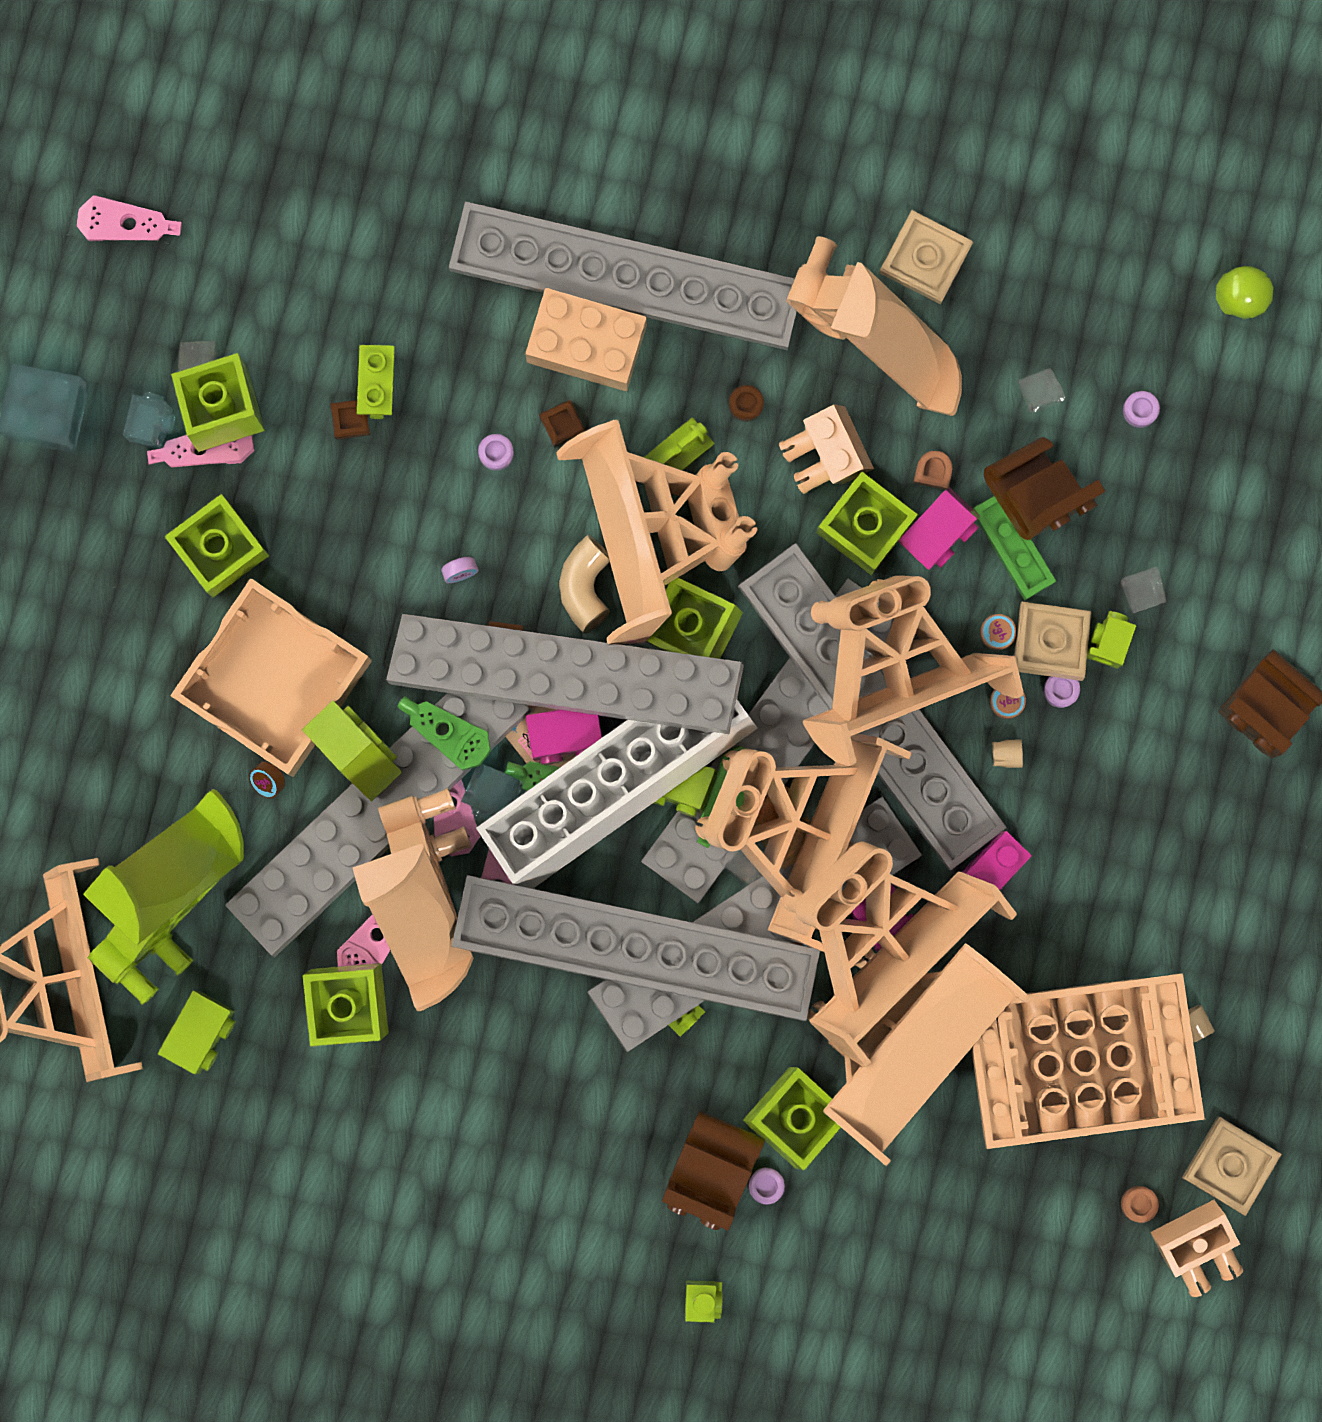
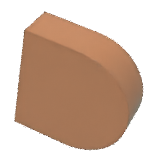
(934, 470)

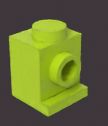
(1111, 640)
(703, 1301)

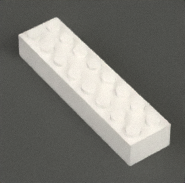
(599, 794)

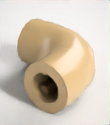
(578, 584)

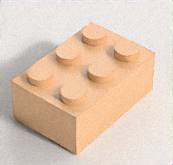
(586, 339)

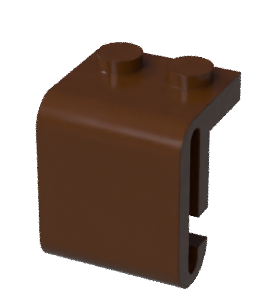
(1036, 492)
(1272, 704)
(712, 1171)

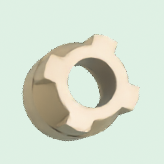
(1008, 753)
(1199, 1023)

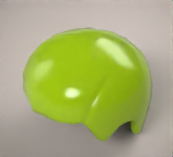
(1244, 292)

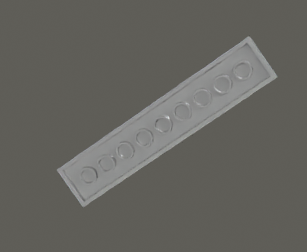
(624, 275)
(566, 673)
(779, 733)
(929, 784)
(351, 832)
(635, 948)
(640, 1012)

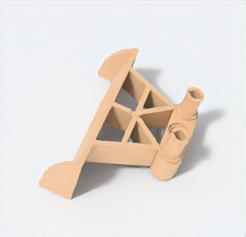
(879, 326)
(715, 537)
(904, 601)
(825, 837)
(413, 899)
(903, 957)
(77, 974)
(917, 1046)

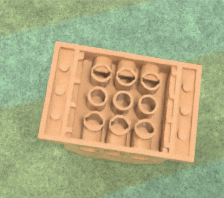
(1088, 1062)

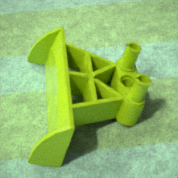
(158, 888)

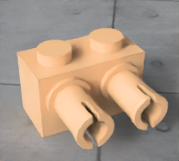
(837, 444)
(1195, 1240)

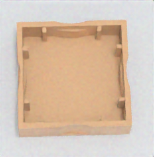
(270, 676)

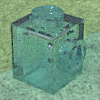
(149, 420)
(490, 791)

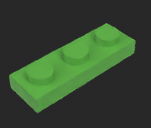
(1016, 554)

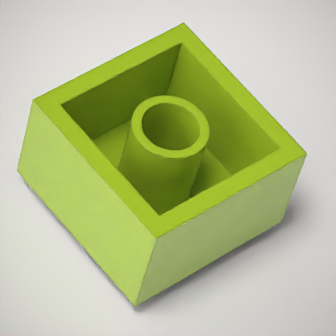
(217, 402)
(866, 523)
(216, 546)
(698, 622)
(353, 749)
(345, 1004)
(793, 1118)

